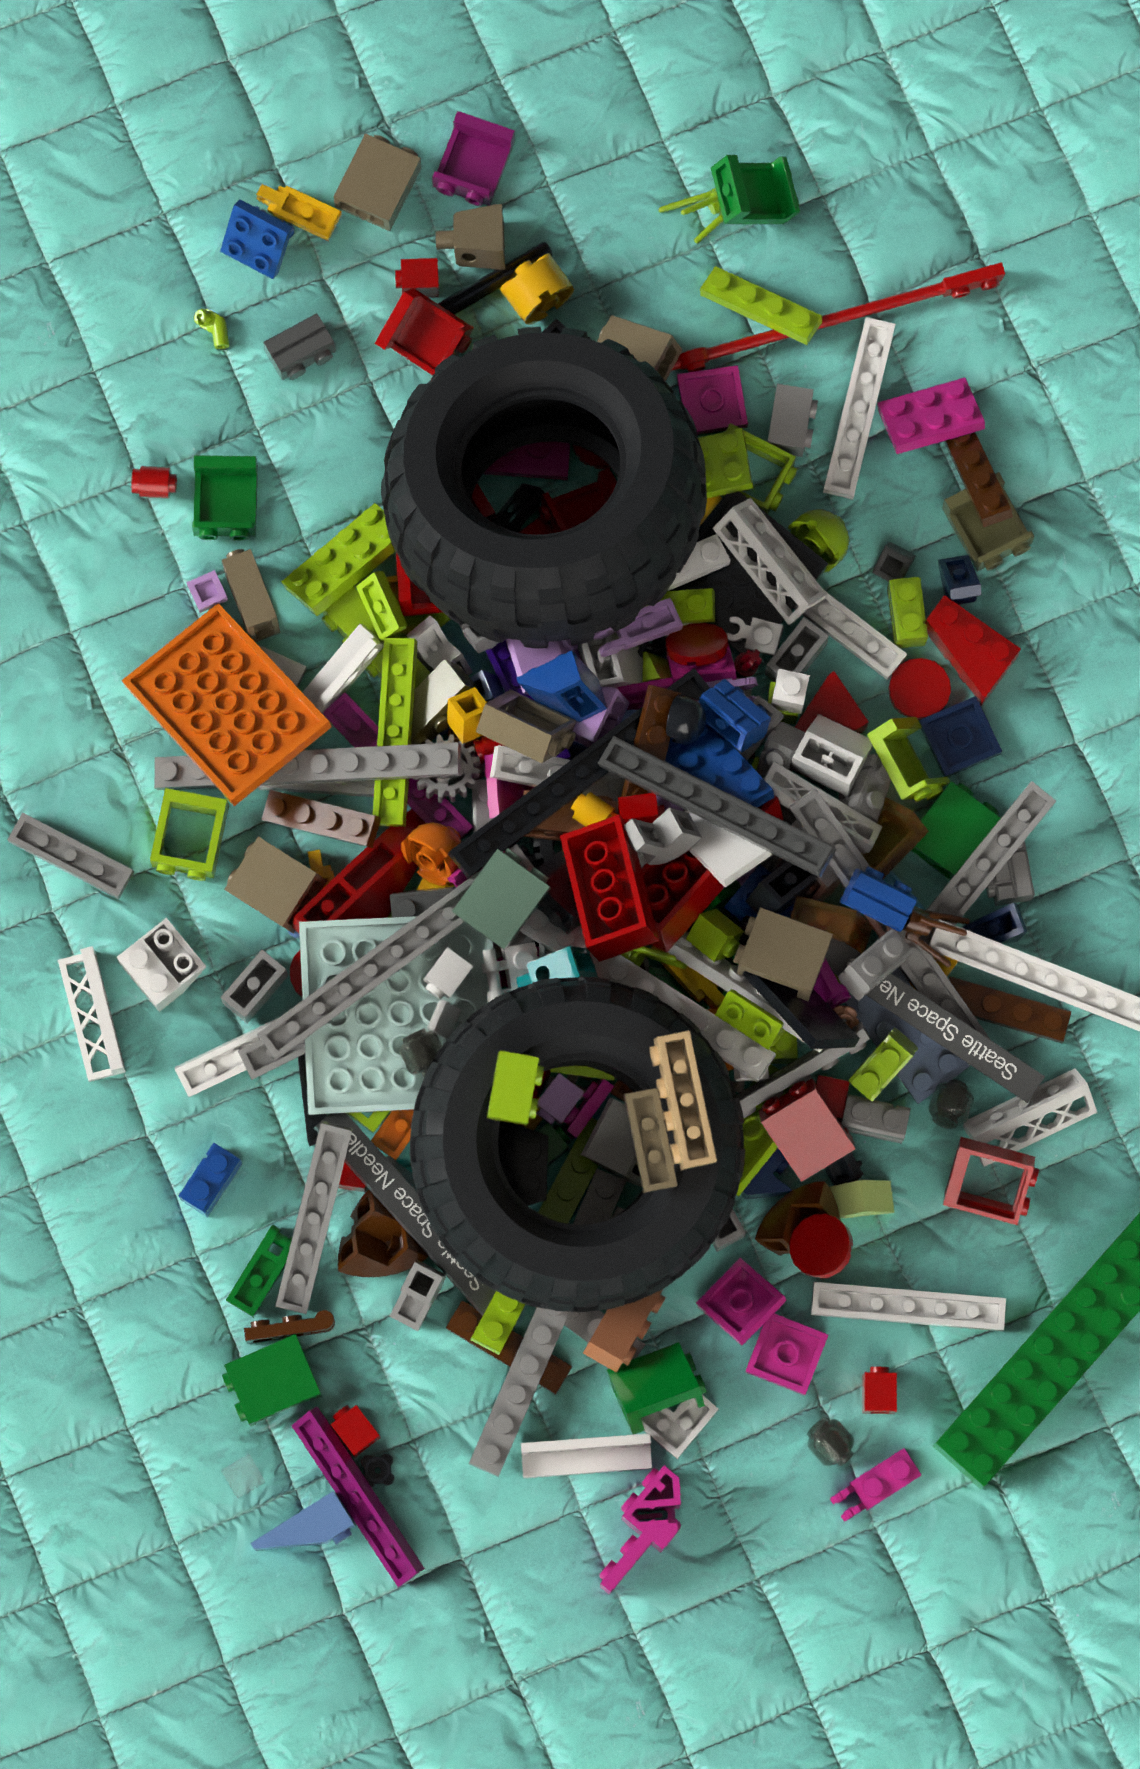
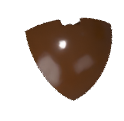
(790, 1210)
(376, 1243)

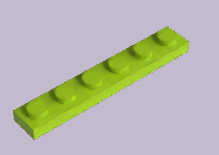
(395, 724)

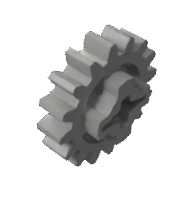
(444, 784)

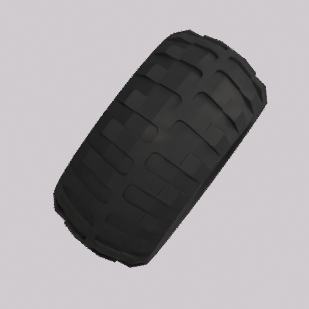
(526, 394)
(480, 1214)

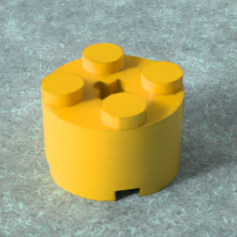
(537, 289)

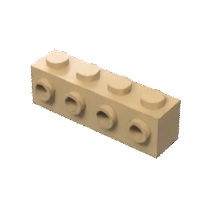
(684, 1100)

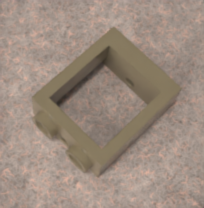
(250, 595)
(526, 726)

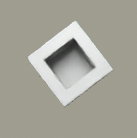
(790, 691)
(446, 974)

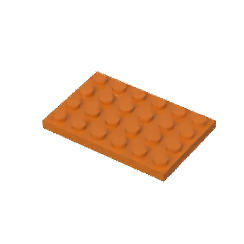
(226, 704)

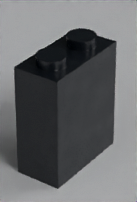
(559, 902)

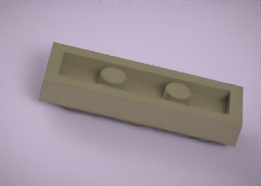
(650, 1140)

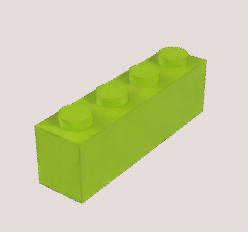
(346, 615)

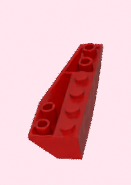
(366, 882)

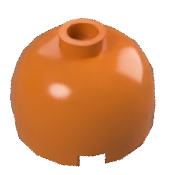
(429, 850)

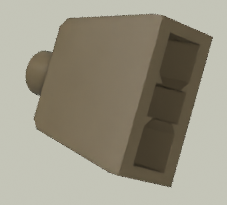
(476, 238)

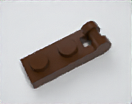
(264, 1331)

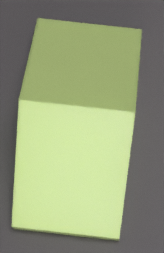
(863, 1198)

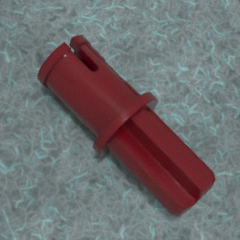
(747, 663)

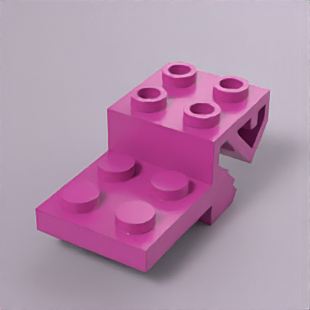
(660, 1493)

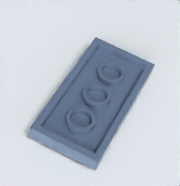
(930, 1063)

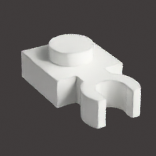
(760, 635)

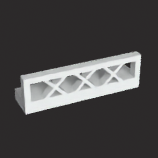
(772, 556)
(343, 667)
(791, 787)
(103, 1012)
(1049, 1097)
(586, 1455)

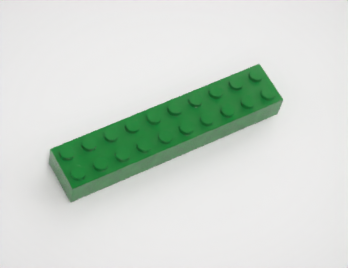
(1047, 1363)

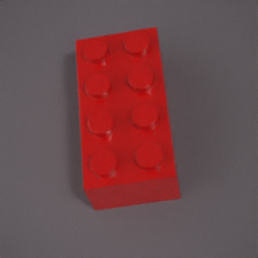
(608, 889)

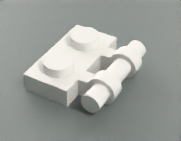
(514, 964)

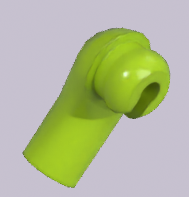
(215, 325)

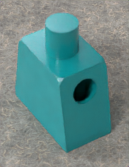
(563, 963)

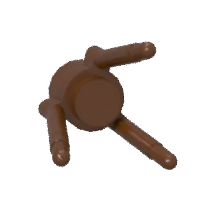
(921, 922)

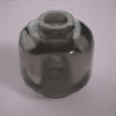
(419, 1051)
(951, 1104)
(830, 1442)

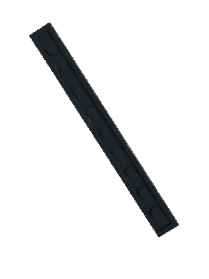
(554, 791)

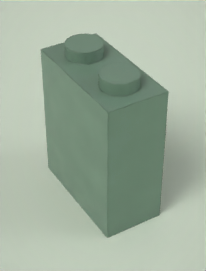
(502, 898)

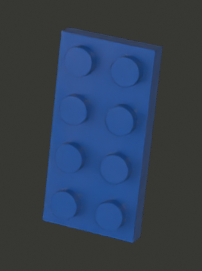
(720, 765)

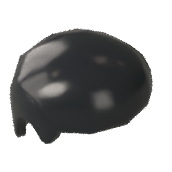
(685, 720)

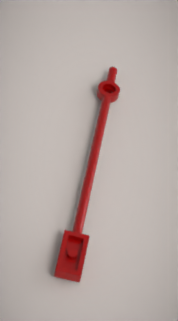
(956, 285)

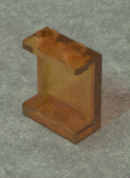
(898, 836)
(844, 923)

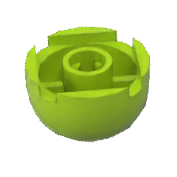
(823, 534)

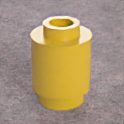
(591, 809)

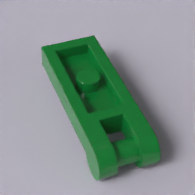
(260, 1273)

